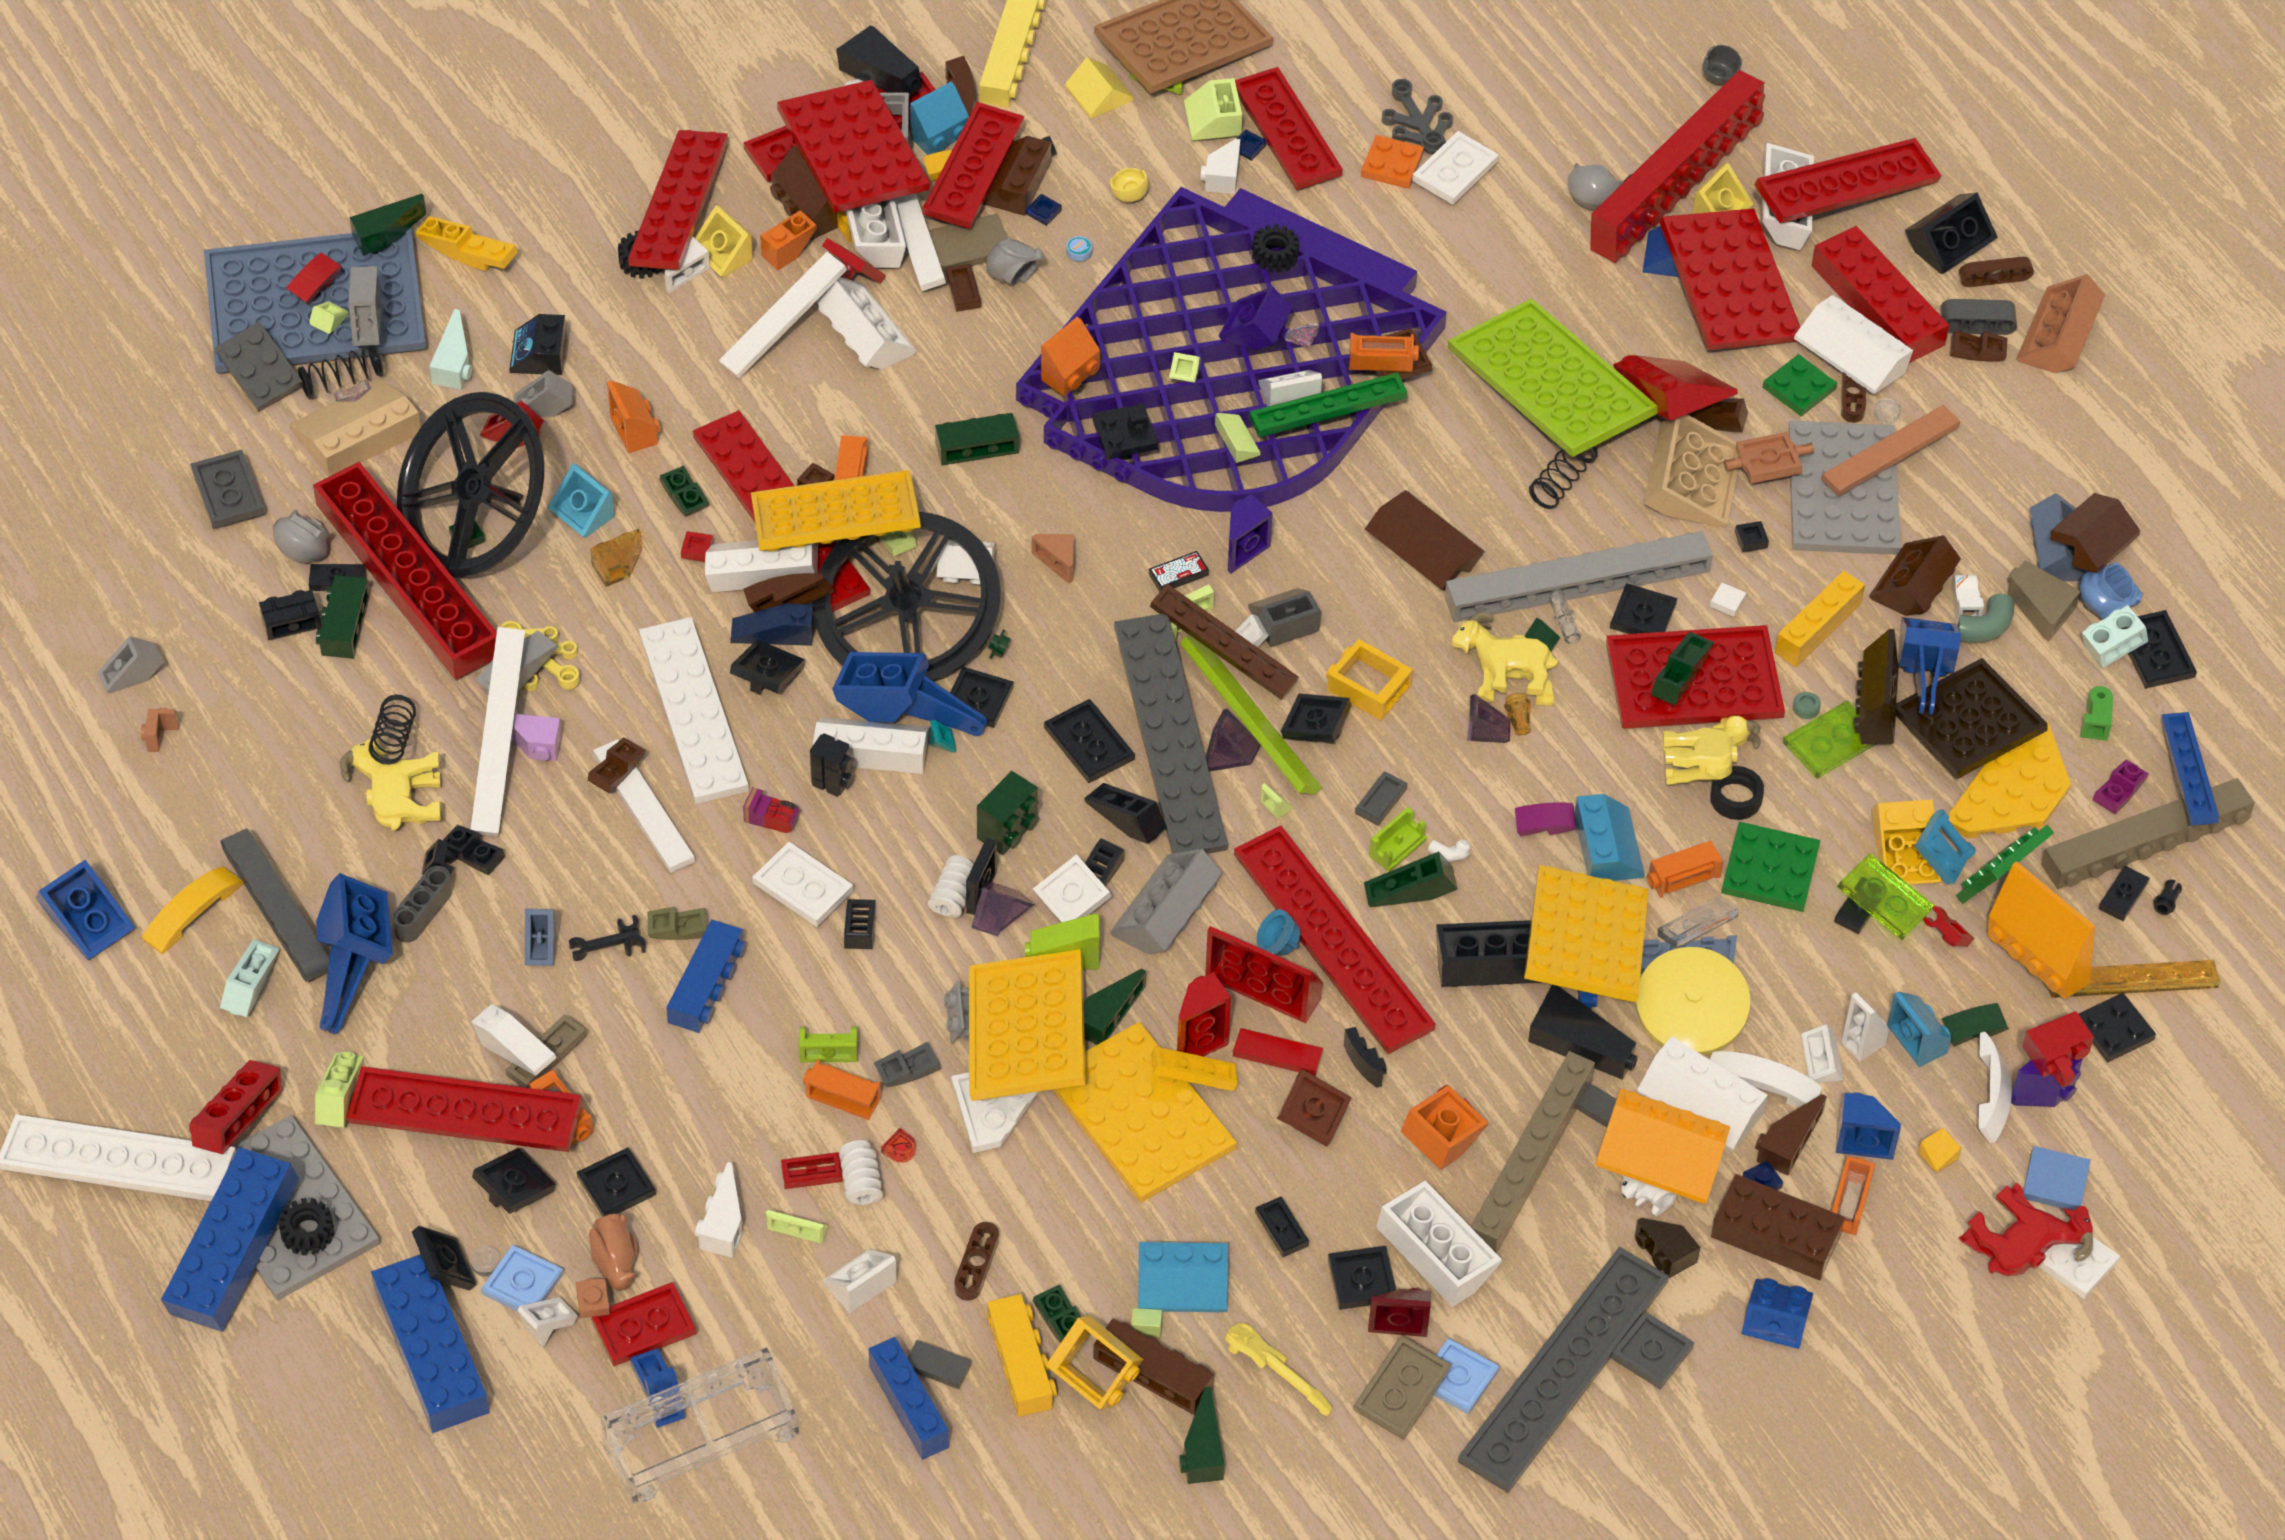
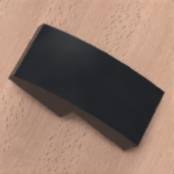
(472, 850)
(1364, 1059)

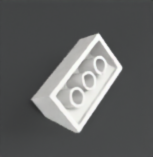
(1794, 232)
(877, 233)
(864, 324)
(1854, 344)
(742, 564)
(879, 743)
(1703, 1087)
(1437, 1243)

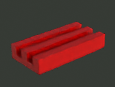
(812, 1174)

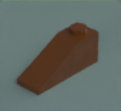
(1789, 1136)

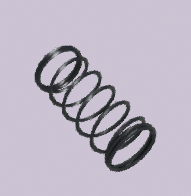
(306, 377)
(1544, 485)
(381, 716)

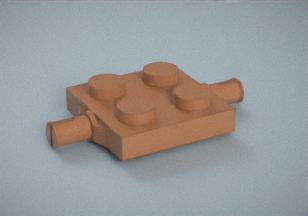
(1769, 457)

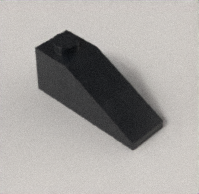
(1129, 812)

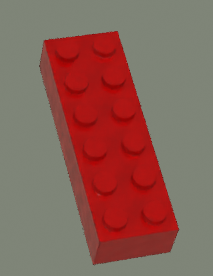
(1879, 291)

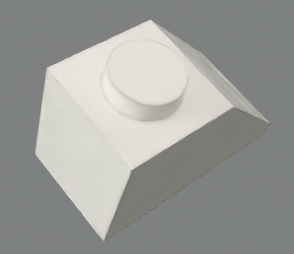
(1222, 169)
(694, 263)

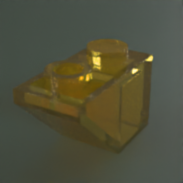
(617, 557)

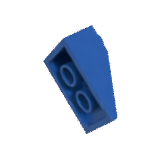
(84, 910)

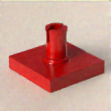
(852, 262)

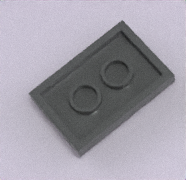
(258, 366)
(227, 489)

